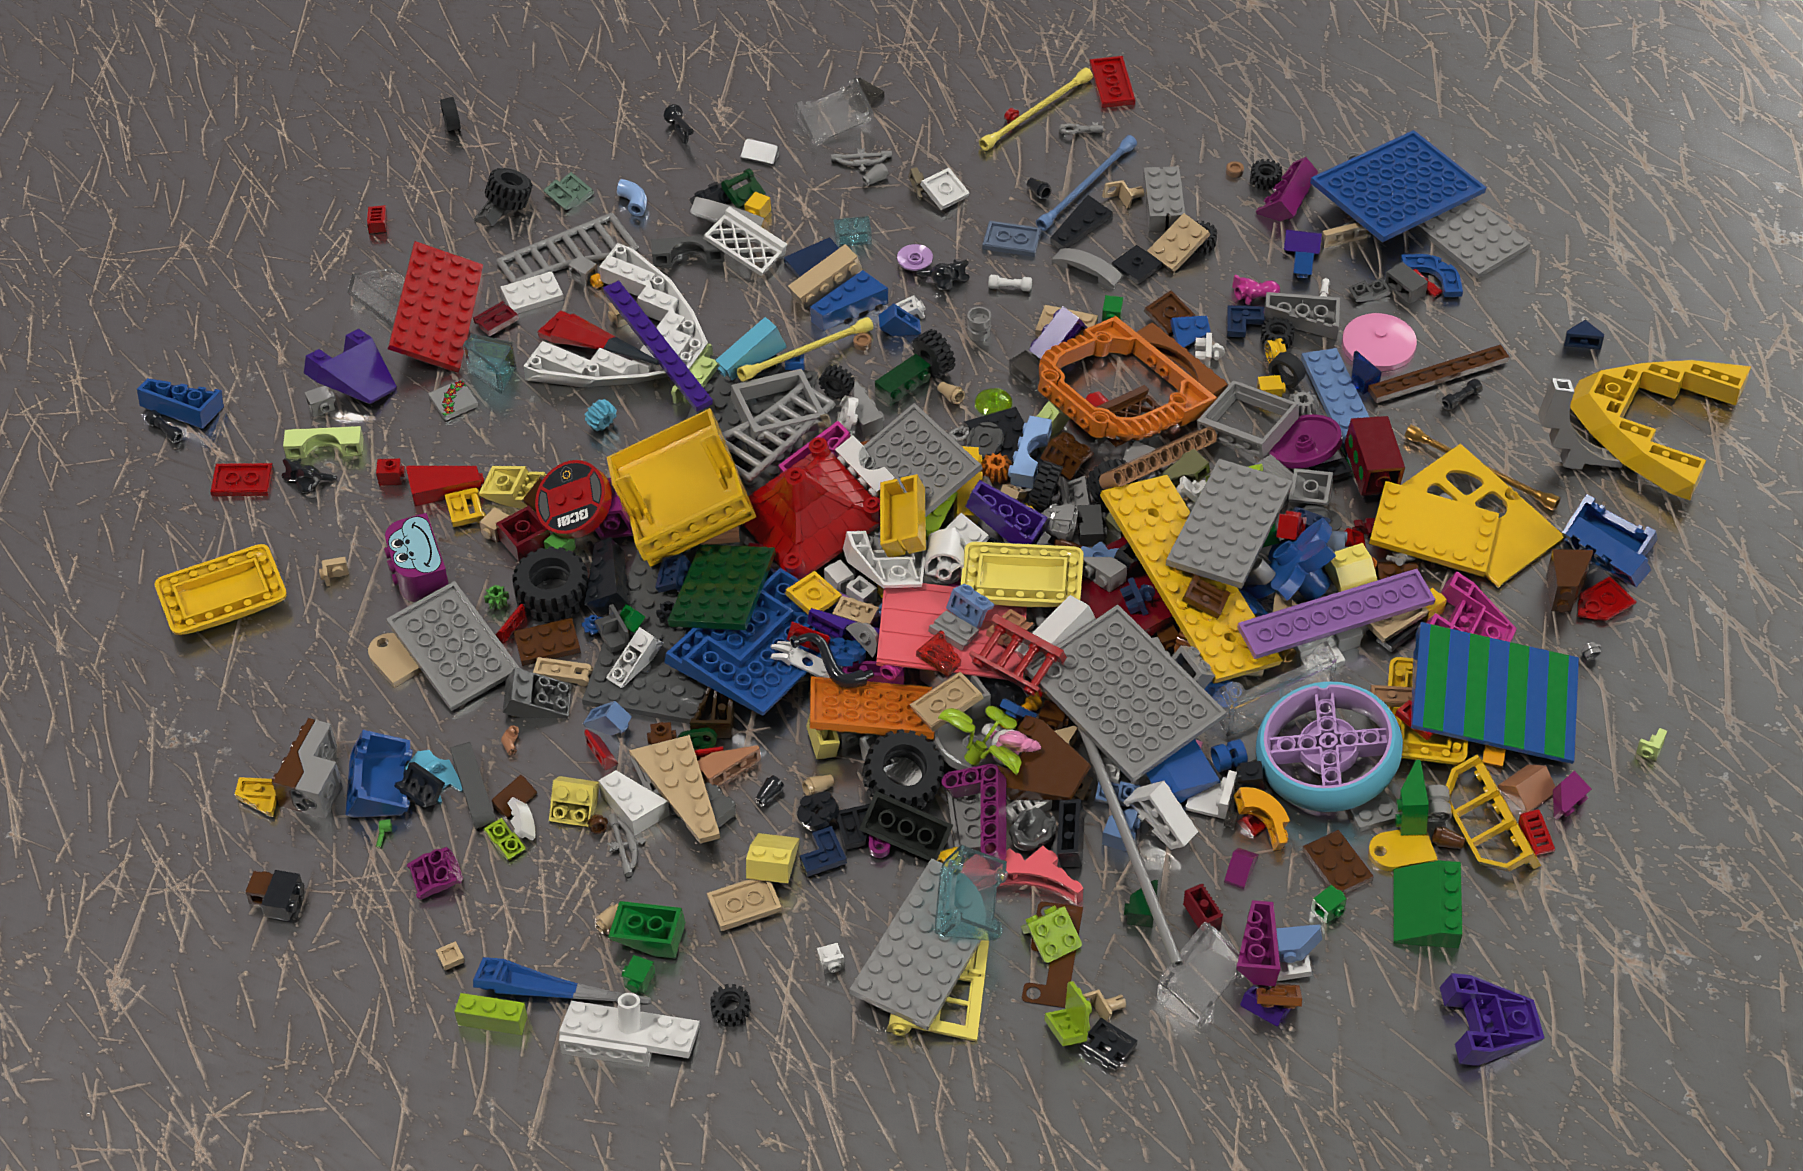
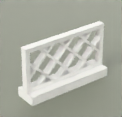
(753, 233)

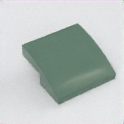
(569, 191)

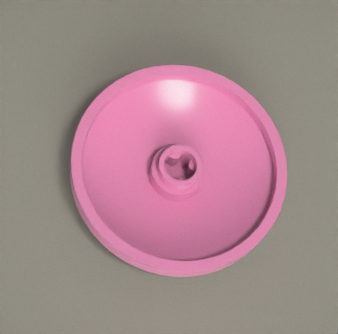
(1381, 340)

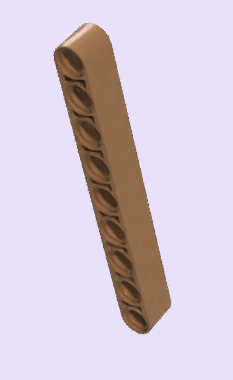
(1157, 458)

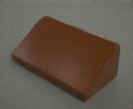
(519, 789)

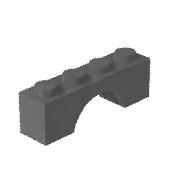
(667, 250)

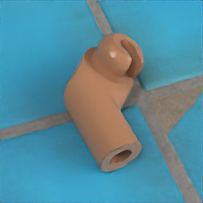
(509, 738)

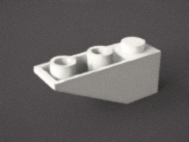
(634, 658)

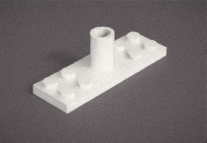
(631, 1027)

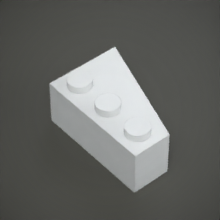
(1163, 813)

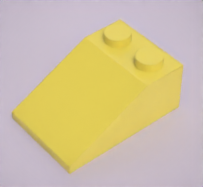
(771, 858)

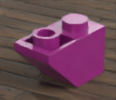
(1568, 793)

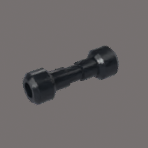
(1451, 401)
(154, 418)

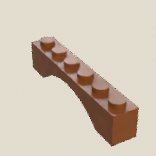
(1184, 359)

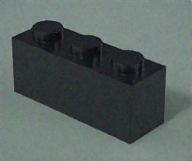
(1070, 833)

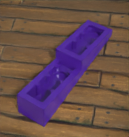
(831, 624)

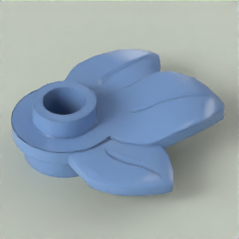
(1098, 550)

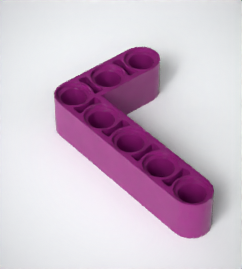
(989, 782)

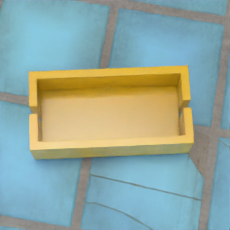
(902, 516)

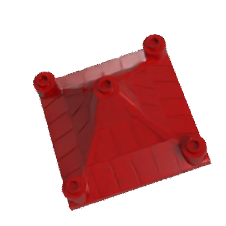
(810, 511)

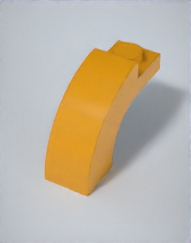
(1268, 810)

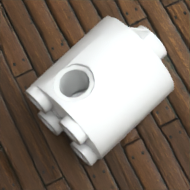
(945, 556)

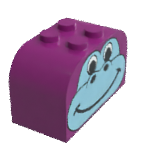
(414, 558)

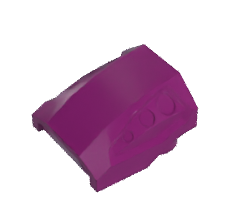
(435, 872)

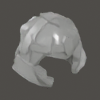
(1061, 521)

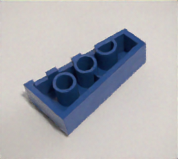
(1608, 552)

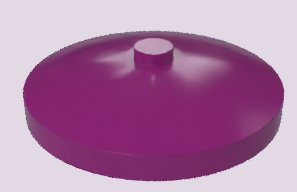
(1308, 442)

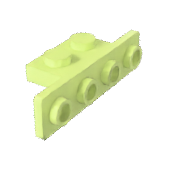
(702, 369)

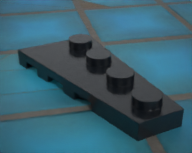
(1081, 222)

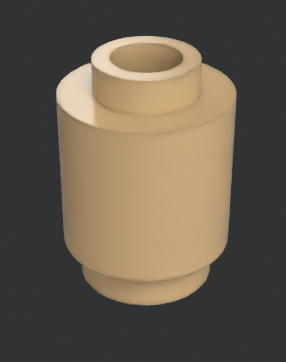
(605, 919)

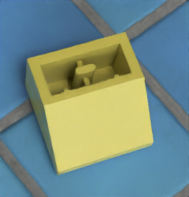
(573, 800)

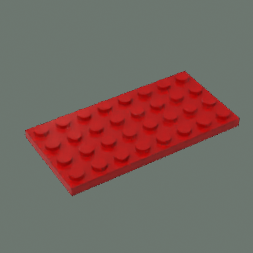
(435, 307)

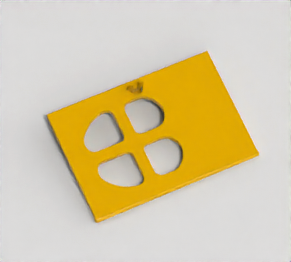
(1519, 534)

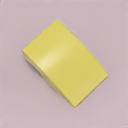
(509, 485)

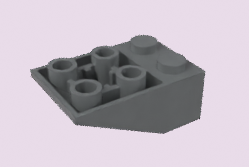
(536, 696)

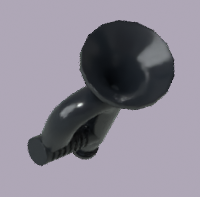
(673, 115)

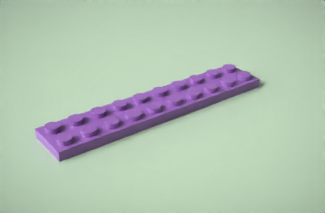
(1335, 613)

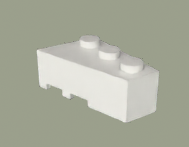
(633, 802)

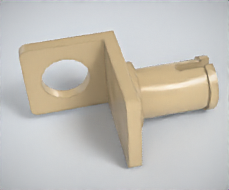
(1125, 194)
(1105, 1006)

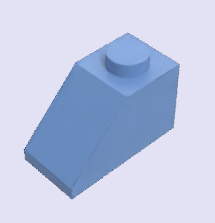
(608, 719)
(1297, 942)

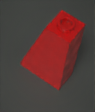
(432, 482)

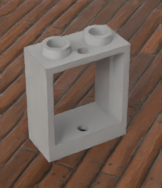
(1192, 655)

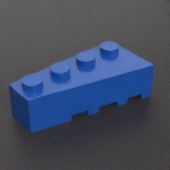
(848, 300)
(180, 402)

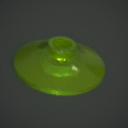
(992, 401)

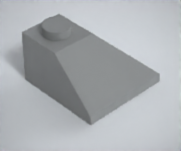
(1311, 487)

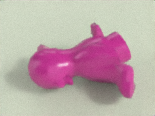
(1249, 289)

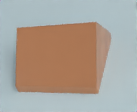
(1529, 787)

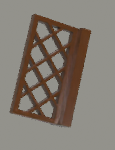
(1130, 400)

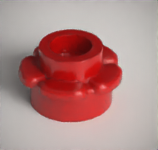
(1011, 114)

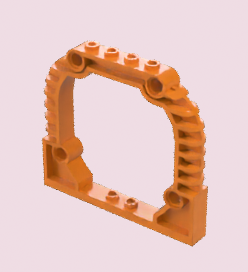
(1118, 337)

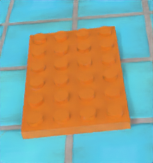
(866, 709)

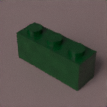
(902, 379)

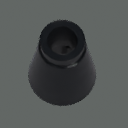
(1039, 188)
(769, 790)

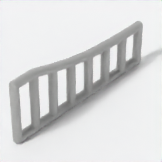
(565, 236)
(783, 445)

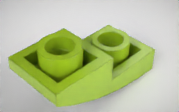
(503, 839)

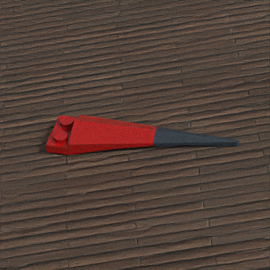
(574, 330)

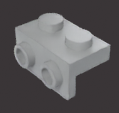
(1074, 492)

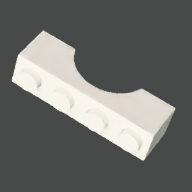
(855, 457)

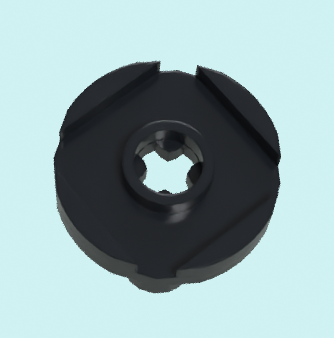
(811, 804)

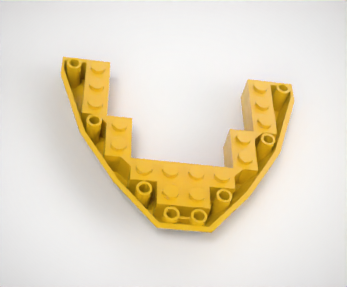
(1607, 394)

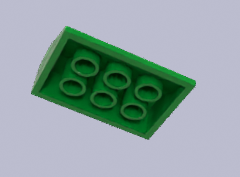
(1428, 904)

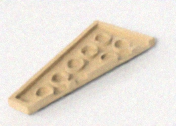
(679, 780)

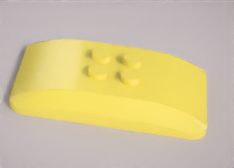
(1023, 573)

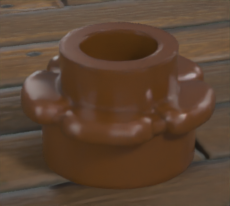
(597, 824)

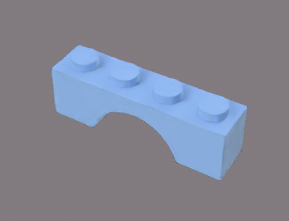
(1035, 435)

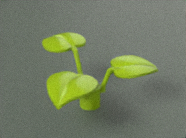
(977, 750)

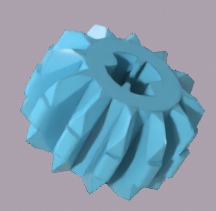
(600, 415)

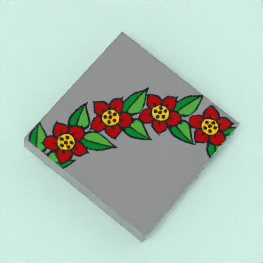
(453, 399)

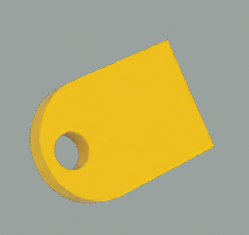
(1400, 850)

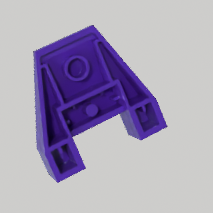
(354, 372)
(1495, 1016)

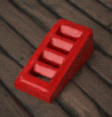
(376, 219)
(1532, 820)

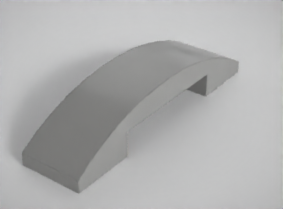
(1090, 263)

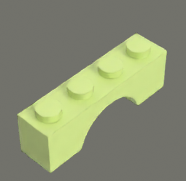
(301, 442)

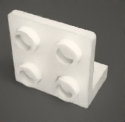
(1216, 799)

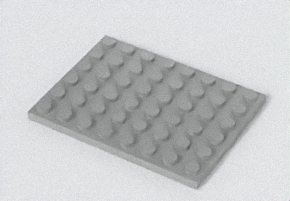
(920, 447)
(1127, 693)

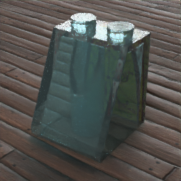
(490, 360)

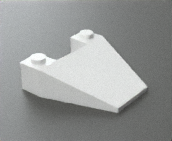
(885, 571)

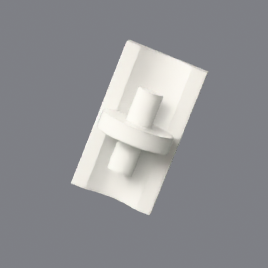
(1215, 351)
(1190, 489)

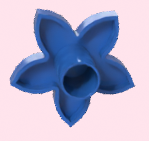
(1299, 565)

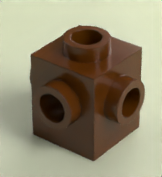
(660, 732)

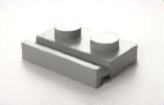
(956, 630)

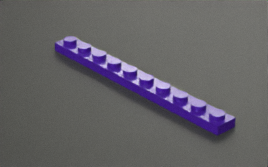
(658, 346)

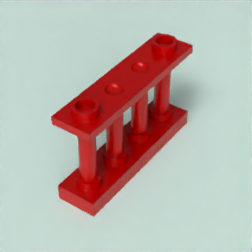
(1018, 636)

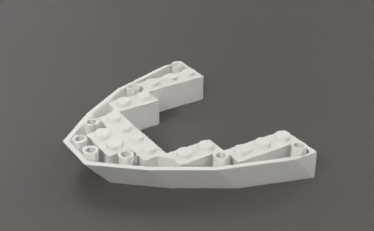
(657, 299)

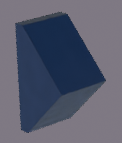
(1584, 336)

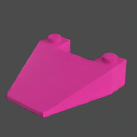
(1473, 611)

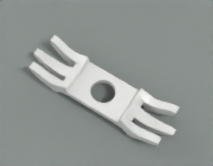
(796, 656)

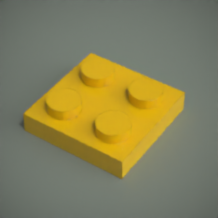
(813, 593)

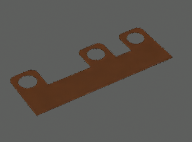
(1059, 969)

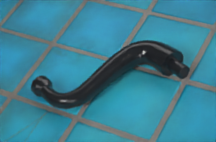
(840, 678)

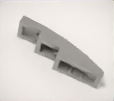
(713, 211)

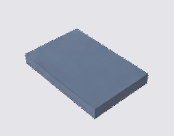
(1011, 238)

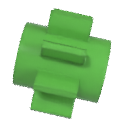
(496, 597)

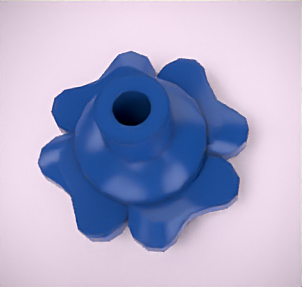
(589, 624)

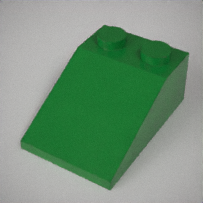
(1413, 804)
(648, 928)

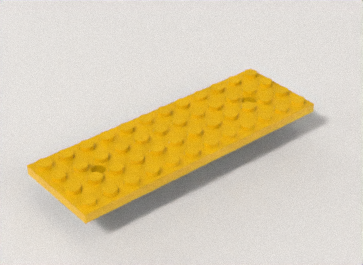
(1151, 521)

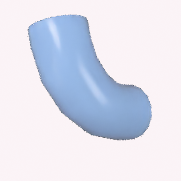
(633, 193)

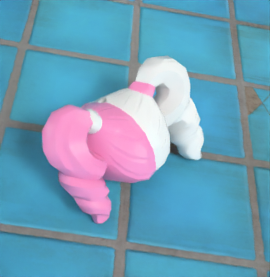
(1011, 739)

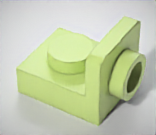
(1652, 748)

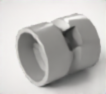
(979, 324)
(1438, 801)

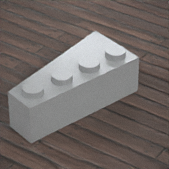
(1306, 312)

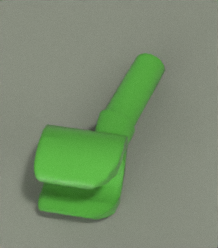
(384, 826)

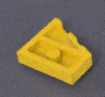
(257, 793)

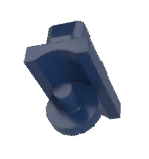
(1145, 593)

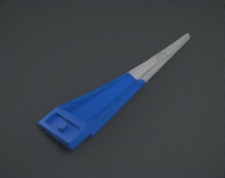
(516, 979)

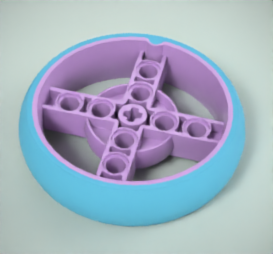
(1327, 742)

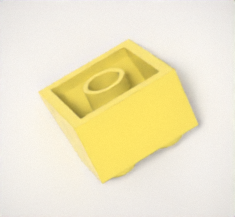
(1351, 568)

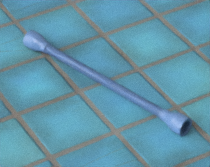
(1047, 219)

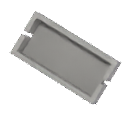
(1162, 196)

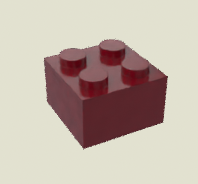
(522, 532)

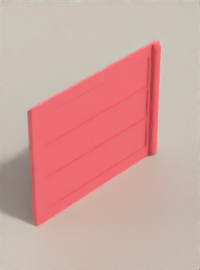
(906, 624)

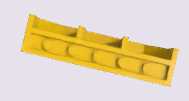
(1501, 807)

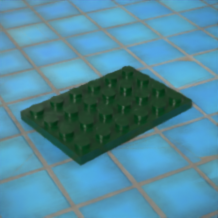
(722, 587)

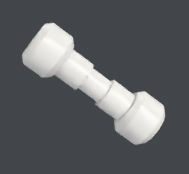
(996, 282)

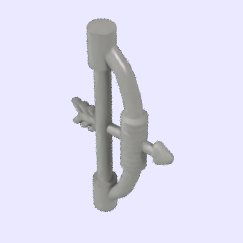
(862, 162)
(627, 866)

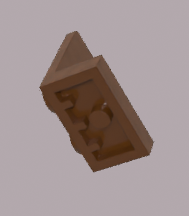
(1067, 453)

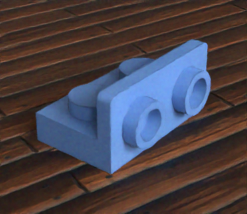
(969, 605)

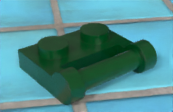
(742, 194)

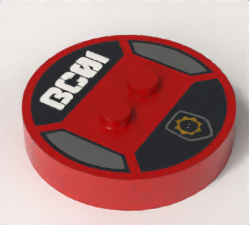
(573, 499)

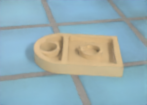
(393, 660)

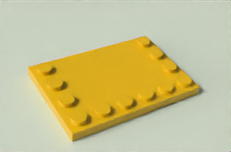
(1434, 528)

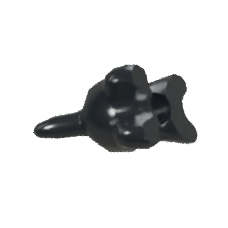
(944, 274)
(306, 476)

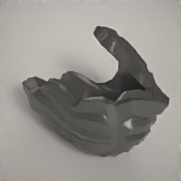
(1032, 829)

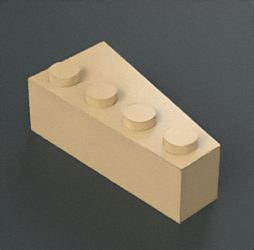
(825, 277)

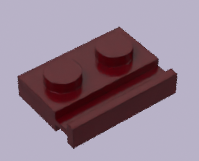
(496, 318)

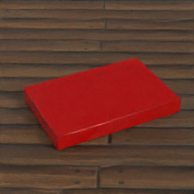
(242, 479)

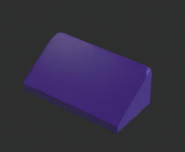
(1302, 241)
(1273, 1014)

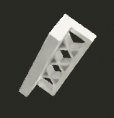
(604, 1051)

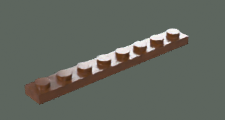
(1438, 373)

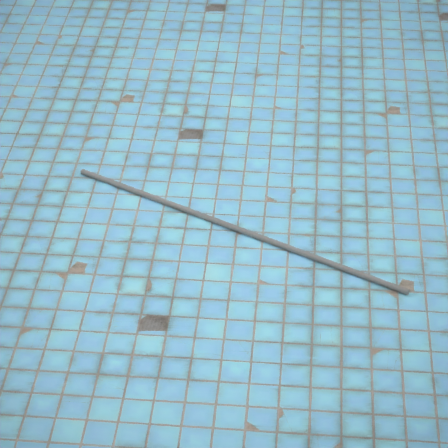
(1123, 828)

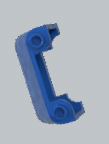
(1628, 534)
(373, 769)

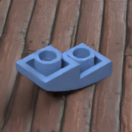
(1121, 790)

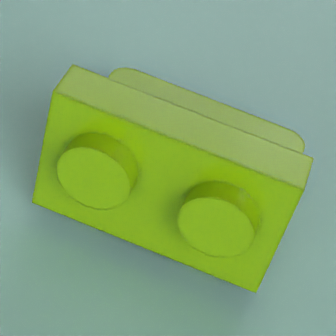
(1052, 933)
(1072, 1023)

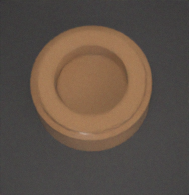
(1234, 169)
(862, 341)

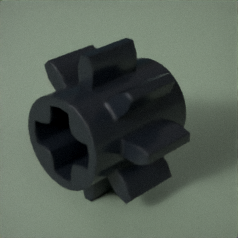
(664, 612)

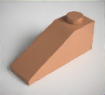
(726, 764)

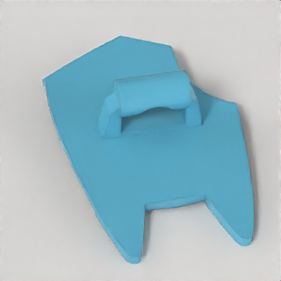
(440, 768)

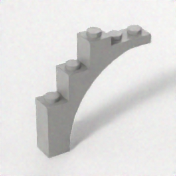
(1556, 415)

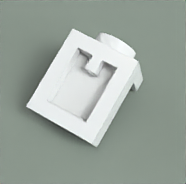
(912, 306)
(831, 958)

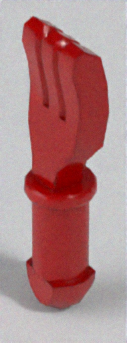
(1432, 289)

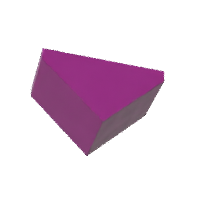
(1240, 867)

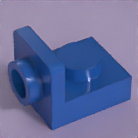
(795, 363)

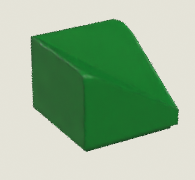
(631, 618)

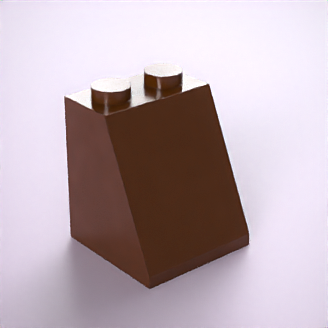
(1566, 577)

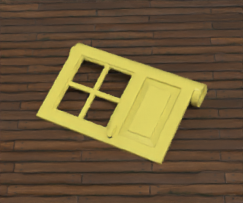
(975, 968)

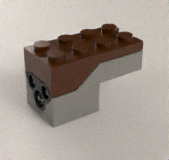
(307, 775)

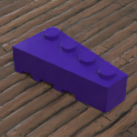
(1005, 514)

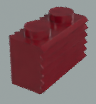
(1202, 907)

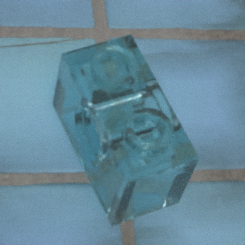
(852, 231)

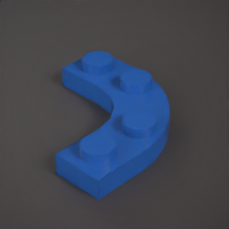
(1445, 273)

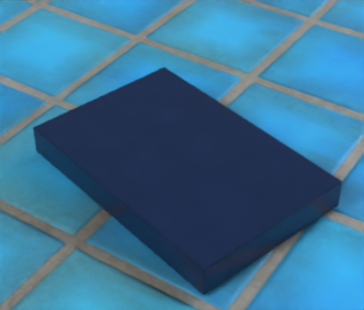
(807, 258)

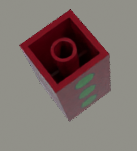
(1373, 454)

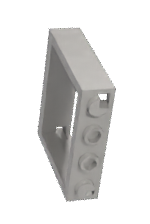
(771, 385)
(1256, 397)

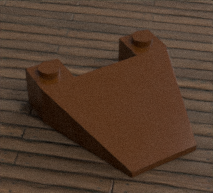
(1046, 773)

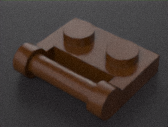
(1205, 596)

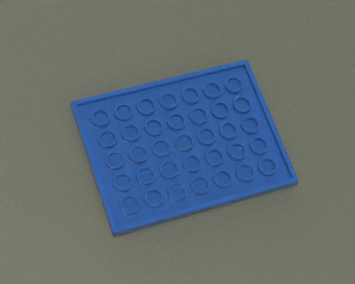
(1398, 185)

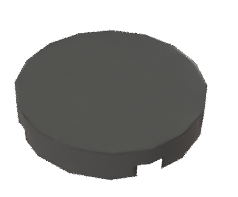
(986, 437)

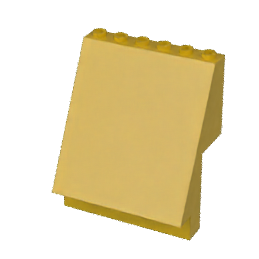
(679, 487)

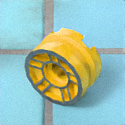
(1273, 348)

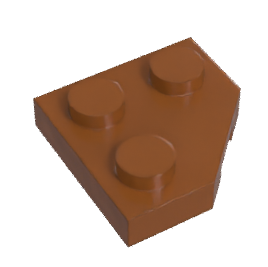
(1280, 994)

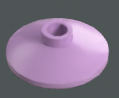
(914, 257)

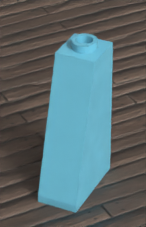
(752, 348)

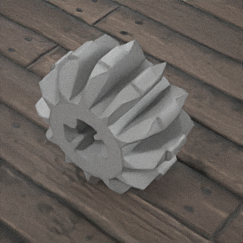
(1306, 402)

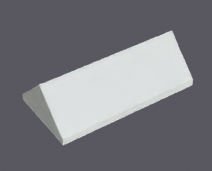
(1061, 624)

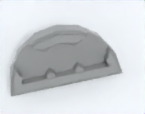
(865, 635)

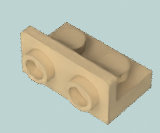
(856, 610)

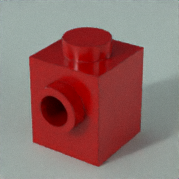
(390, 472)

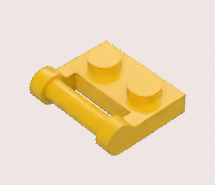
(459, 509)

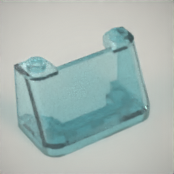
(969, 895)

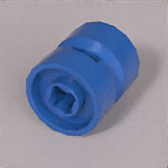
(1227, 756)

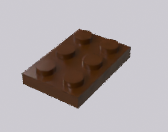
(547, 641)
(1337, 862)

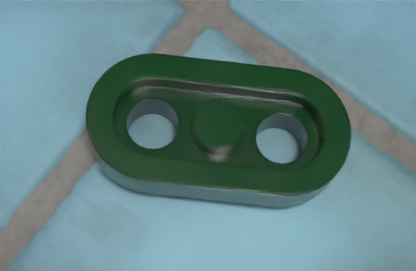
(698, 739)

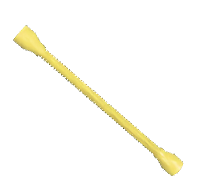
(989, 140)
(749, 371)

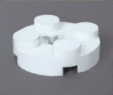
(847, 415)

